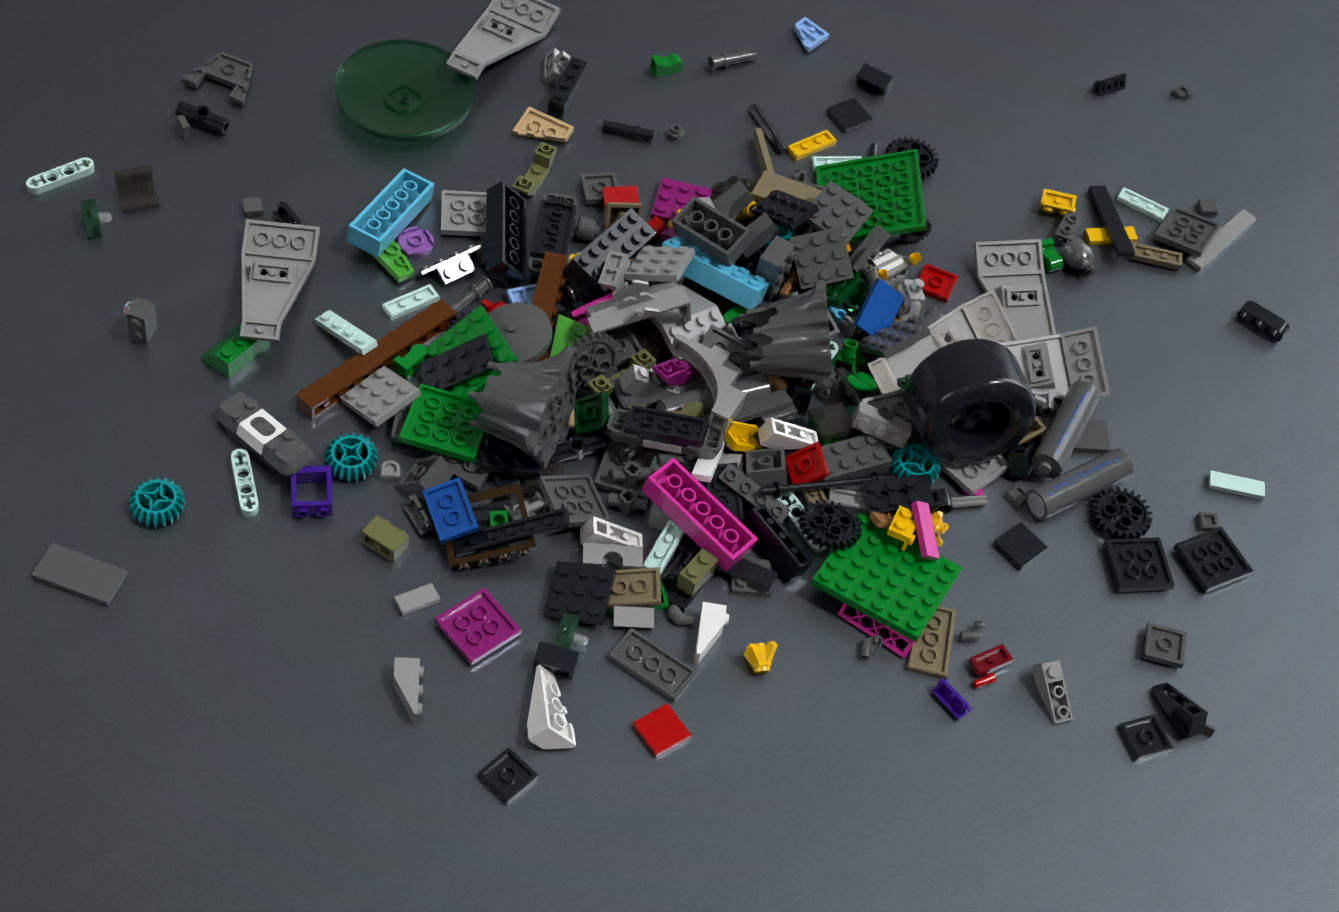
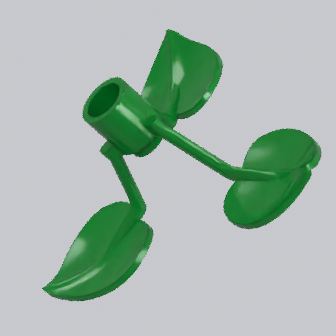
(852, 355)

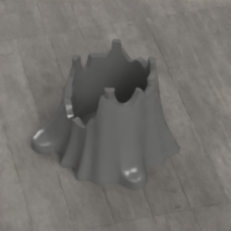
(793, 337)
(529, 403)

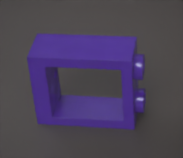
(312, 475)

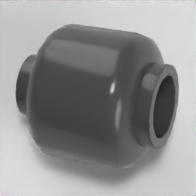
(585, 228)

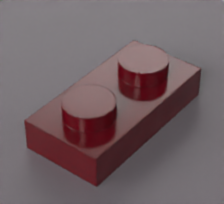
(990, 660)

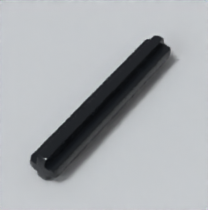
(768, 128)

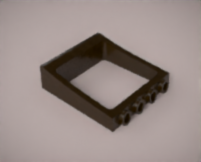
(484, 498)

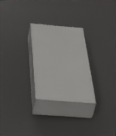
(852, 499)
(417, 599)
(633, 617)

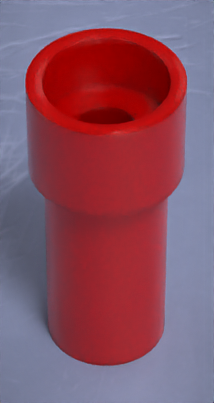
(987, 679)

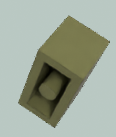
(385, 538)
(697, 572)

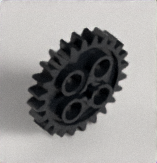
(927, 158)
(1111, 504)
(821, 516)

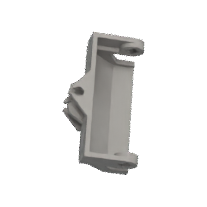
(637, 303)

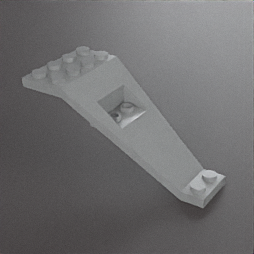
(484, 45)
(1017, 270)
(269, 297)
(702, 316)
(975, 319)
(1062, 361)

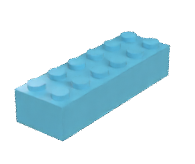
(390, 212)
(727, 281)

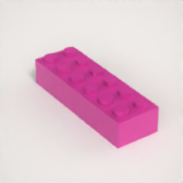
(699, 513)

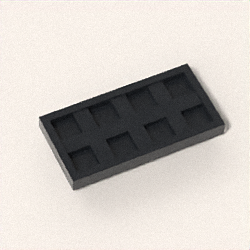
(785, 209)
(457, 364)

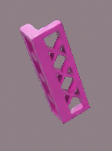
(869, 630)

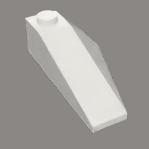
(546, 716)

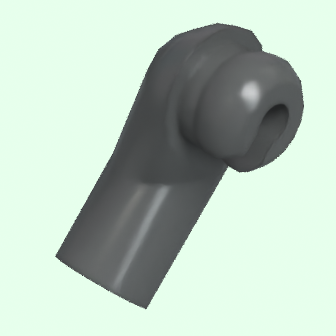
(678, 617)
(975, 633)

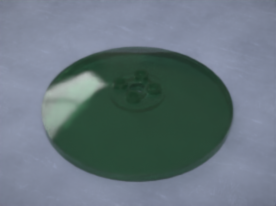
(385, 72)

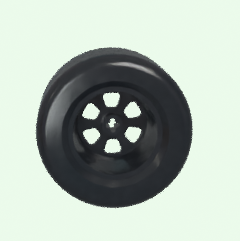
(970, 402)

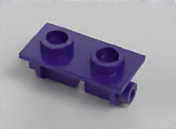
(951, 699)

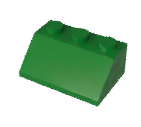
(233, 353)

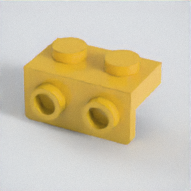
(1057, 202)
(740, 437)
(903, 527)

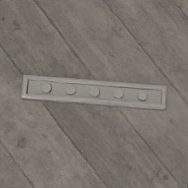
(1224, 238)

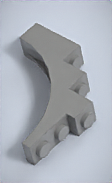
(721, 380)

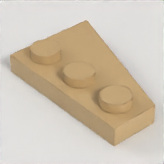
(542, 126)

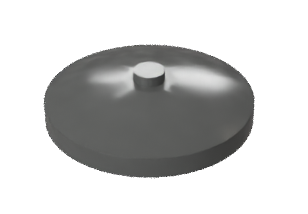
(524, 329)

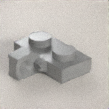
(552, 63)

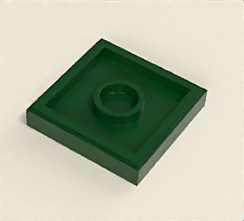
(591, 414)

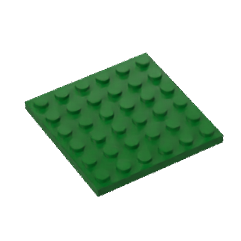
(885, 184)
(886, 581)

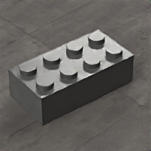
(712, 231)
(855, 458)

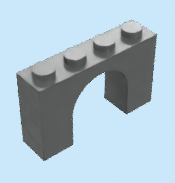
(734, 201)

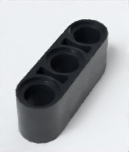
(1263, 321)

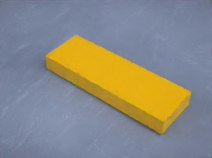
(811, 145)
(1099, 236)

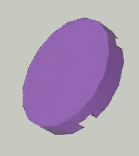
(415, 242)

